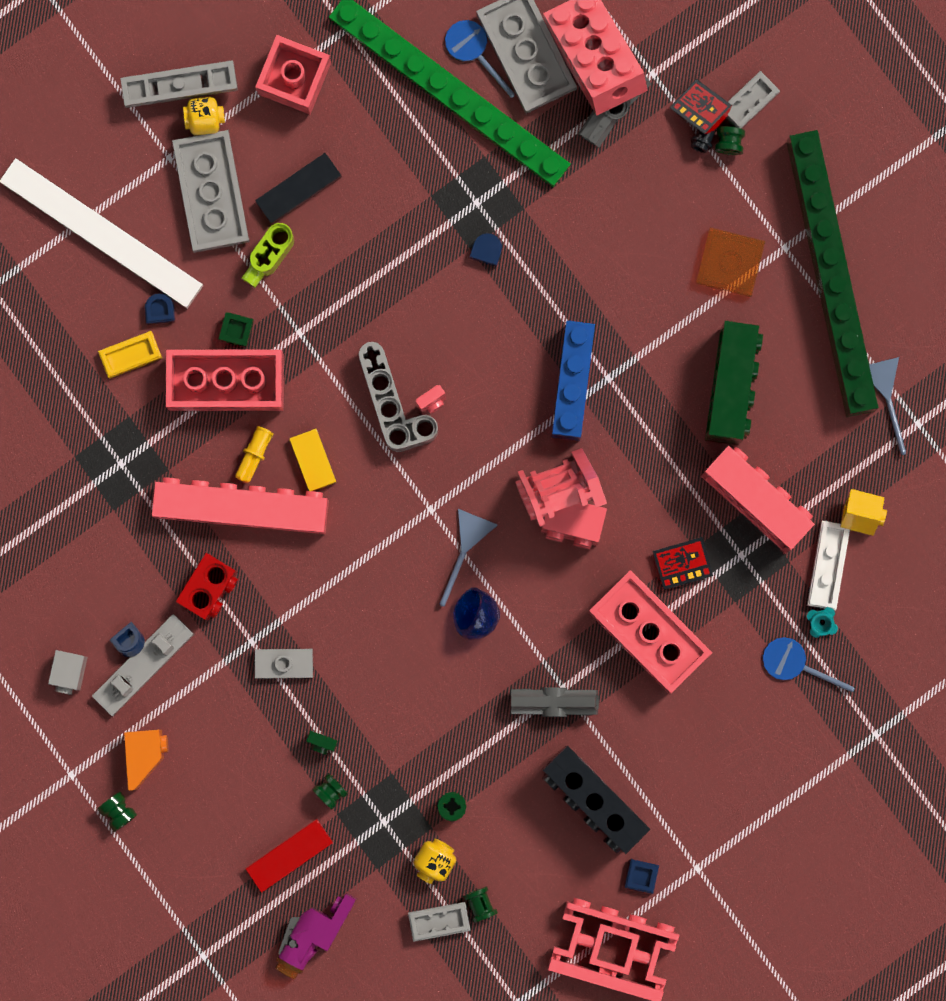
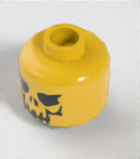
(203, 116)
(434, 861)

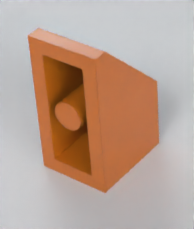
(143, 754)

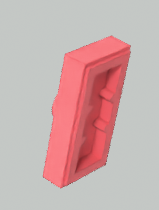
(431, 400)

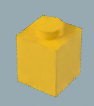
(863, 512)

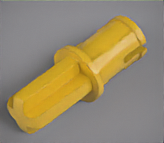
(254, 454)

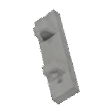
(179, 84)
(143, 666)

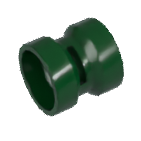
(115, 810)

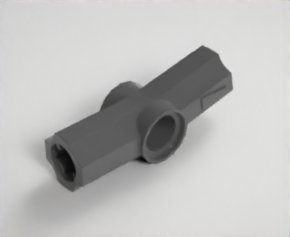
(598, 127)
(554, 702)

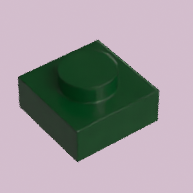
(236, 329)
(321, 742)

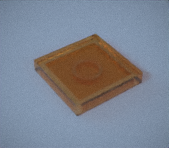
(730, 262)

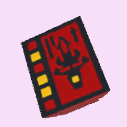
(701, 107)
(682, 563)

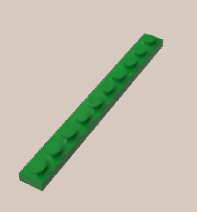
(450, 91)

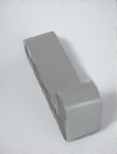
(388, 396)

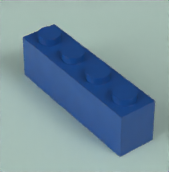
(573, 380)

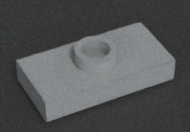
(751, 100)
(283, 663)
(439, 921)

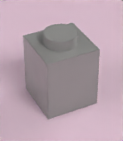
(67, 671)

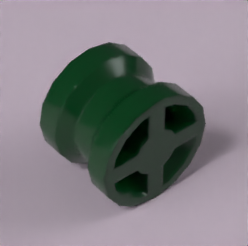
(730, 140)
(330, 791)
(454, 803)

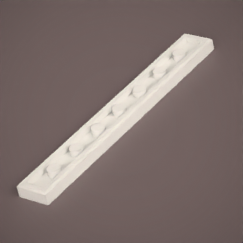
(101, 233)

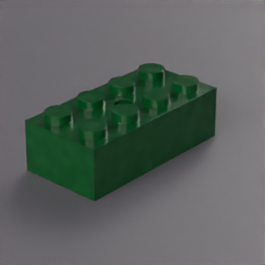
(732, 383)

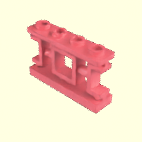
(560, 487)
(607, 971)

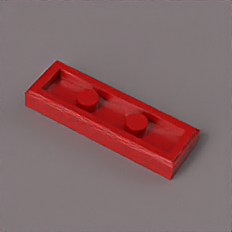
(289, 855)

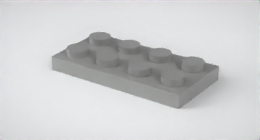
(526, 52)
(210, 191)

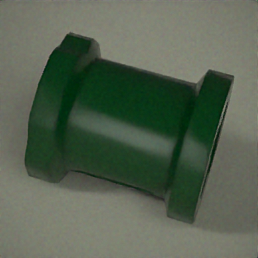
(480, 904)

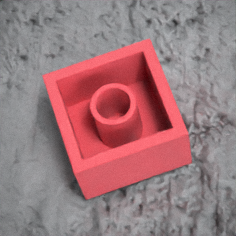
(293, 74)
(576, 523)

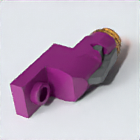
(308, 932)

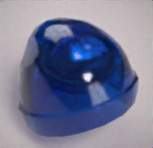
(476, 614)

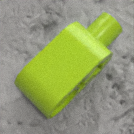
(255, 272)

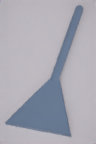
(883, 378)
(471, 532)

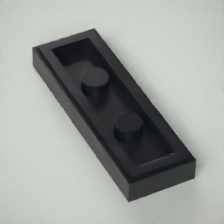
(298, 188)

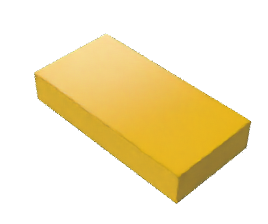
(130, 354)
(313, 460)

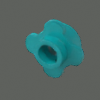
(825, 629)

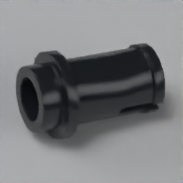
(702, 141)

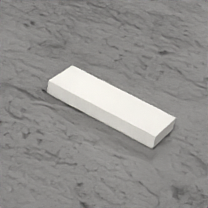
(828, 565)

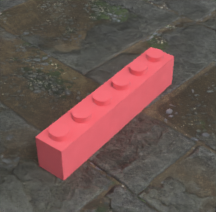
(240, 507)

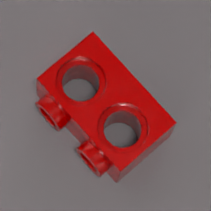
(201, 583)

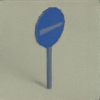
(467, 42)
(786, 659)

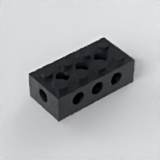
(631, 828)

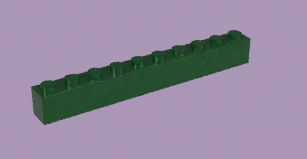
(832, 273)

